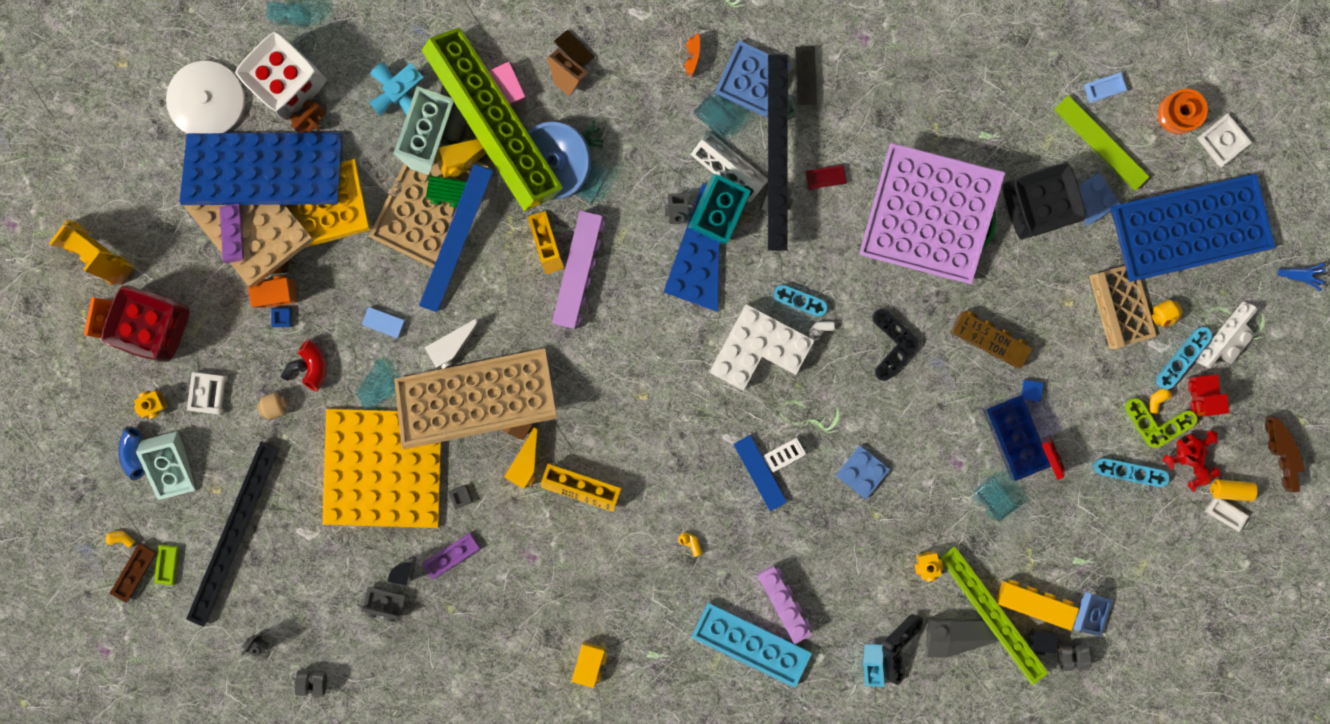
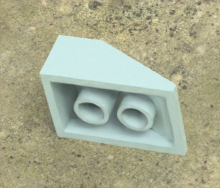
(166, 465)

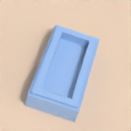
(1105, 87)
(383, 322)

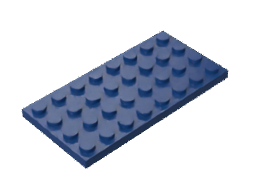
(261, 168)
(1192, 227)

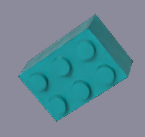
(719, 209)

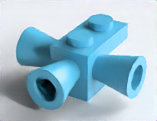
(396, 88)

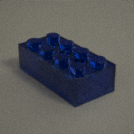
(1029, 439)

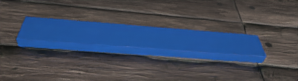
(455, 237)

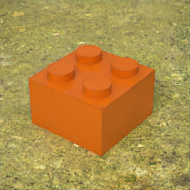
(273, 292)

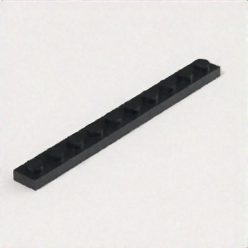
(778, 152)
(232, 533)

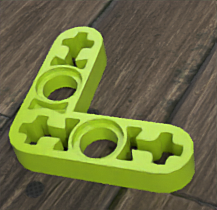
(1153, 429)

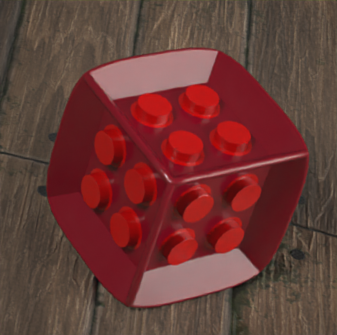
(145, 324)

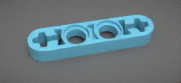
(1185, 359)
(1131, 472)

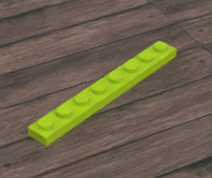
(993, 615)

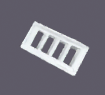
(795, 442)

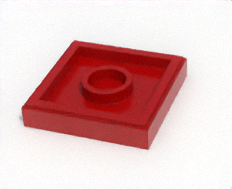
(1053, 457)

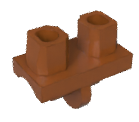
(309, 119)

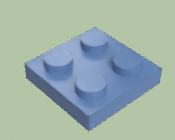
(1096, 198)
(862, 472)
(1093, 614)

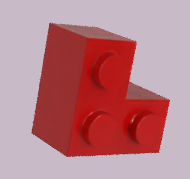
(1207, 396)

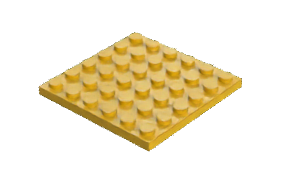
(373, 478)

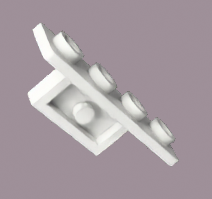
(1230, 338)

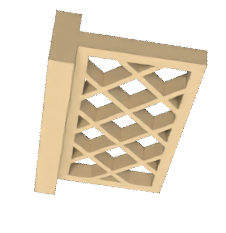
(1109, 314)

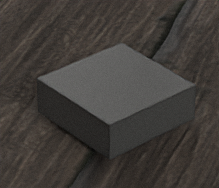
(460, 496)

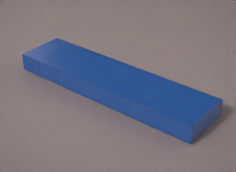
(759, 473)

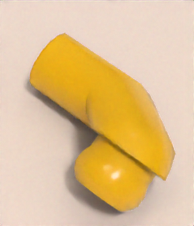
(1157, 398)
(691, 541)

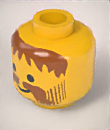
(1167, 313)

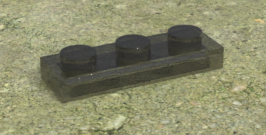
(806, 75)

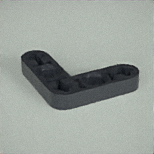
(900, 347)
(895, 643)

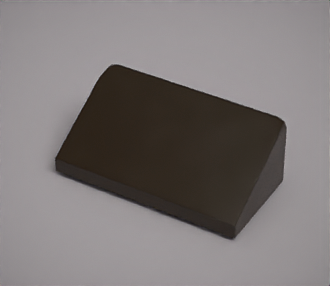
(573, 48)

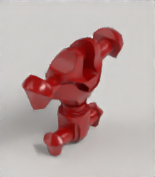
(1193, 454)

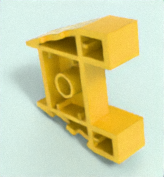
(99, 260)

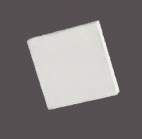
(1224, 140)

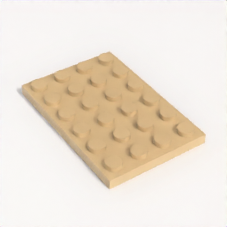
(409, 219)
(269, 237)

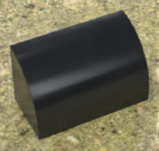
(403, 572)

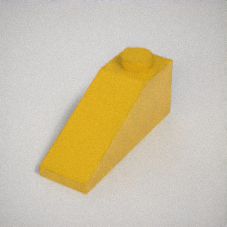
(459, 157)
(545, 242)
(524, 465)

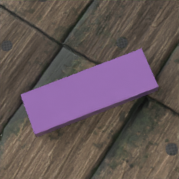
(451, 555)

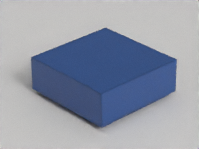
(281, 317)
(1032, 390)

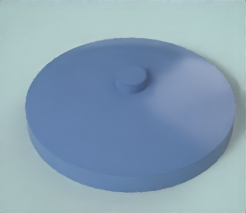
(564, 153)

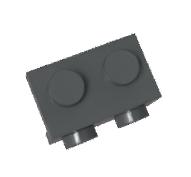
(383, 603)

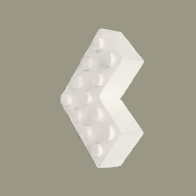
(757, 337)

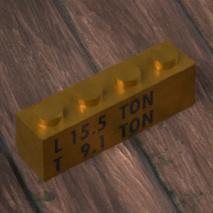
(991, 340)

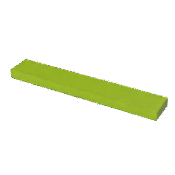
(1101, 142)

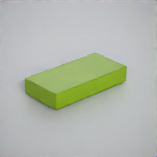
(166, 564)

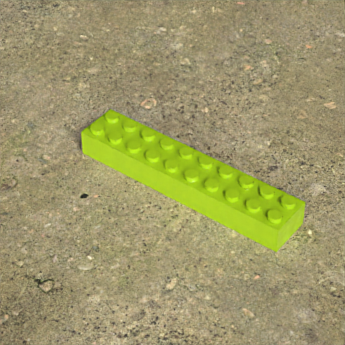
(491, 118)

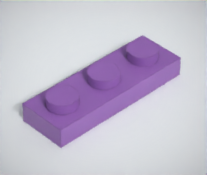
(231, 233)

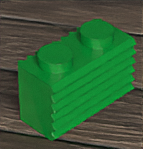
(444, 190)

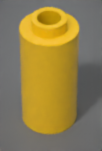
(1234, 490)

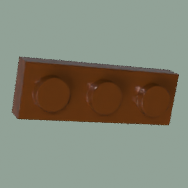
(133, 572)

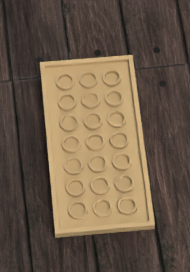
(474, 398)

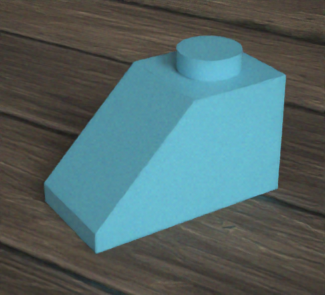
(874, 665)

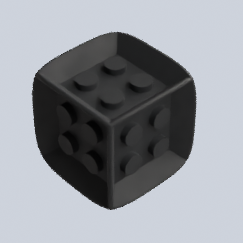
(1044, 201)

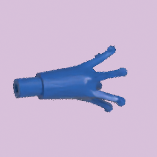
(1303, 275)

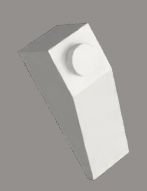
(449, 346)

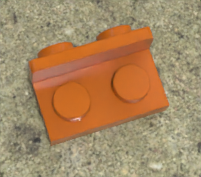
(97, 316)

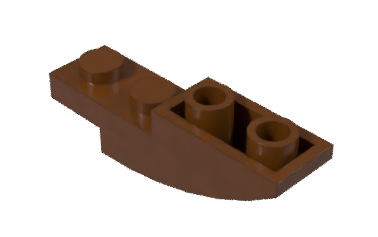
(1283, 445)

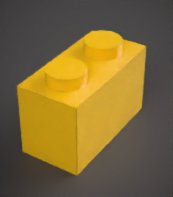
(588, 665)

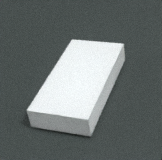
(1227, 513)

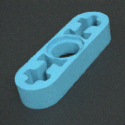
(811, 310)

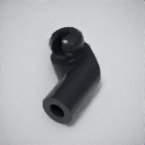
(293, 366)

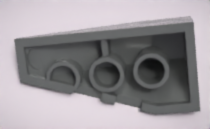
(956, 636)

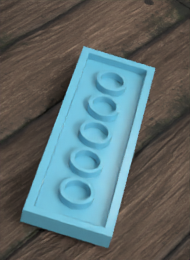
(751, 644)

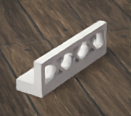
(731, 163)

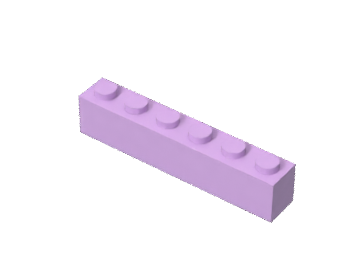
(577, 270)

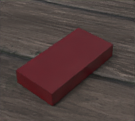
(825, 177)

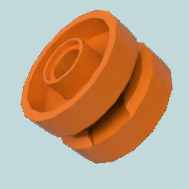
(1193, 107)

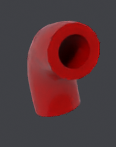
(315, 365)

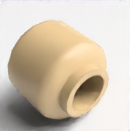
(272, 406)

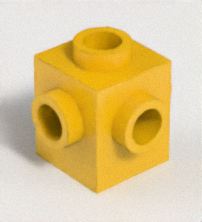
(150, 404)
(926, 559)

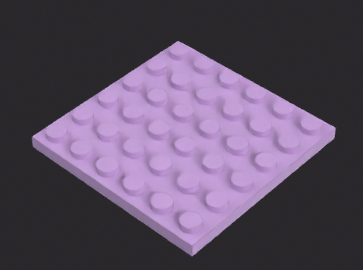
(931, 213)

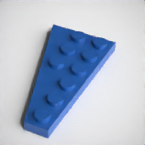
(696, 268)

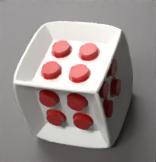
(280, 75)

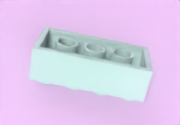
(423, 129)

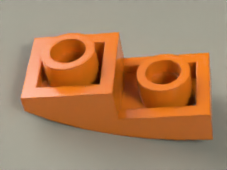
(693, 49)

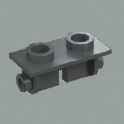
(255, 645)

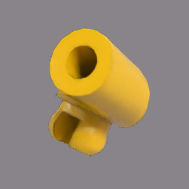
(119, 536)

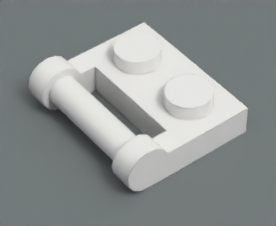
(200, 393)

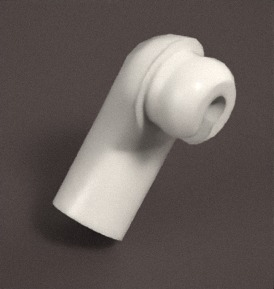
(819, 327)

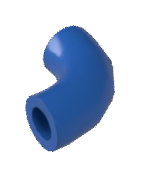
(127, 453)

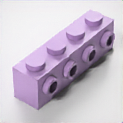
(781, 599)

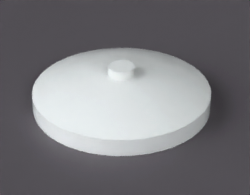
(205, 98)

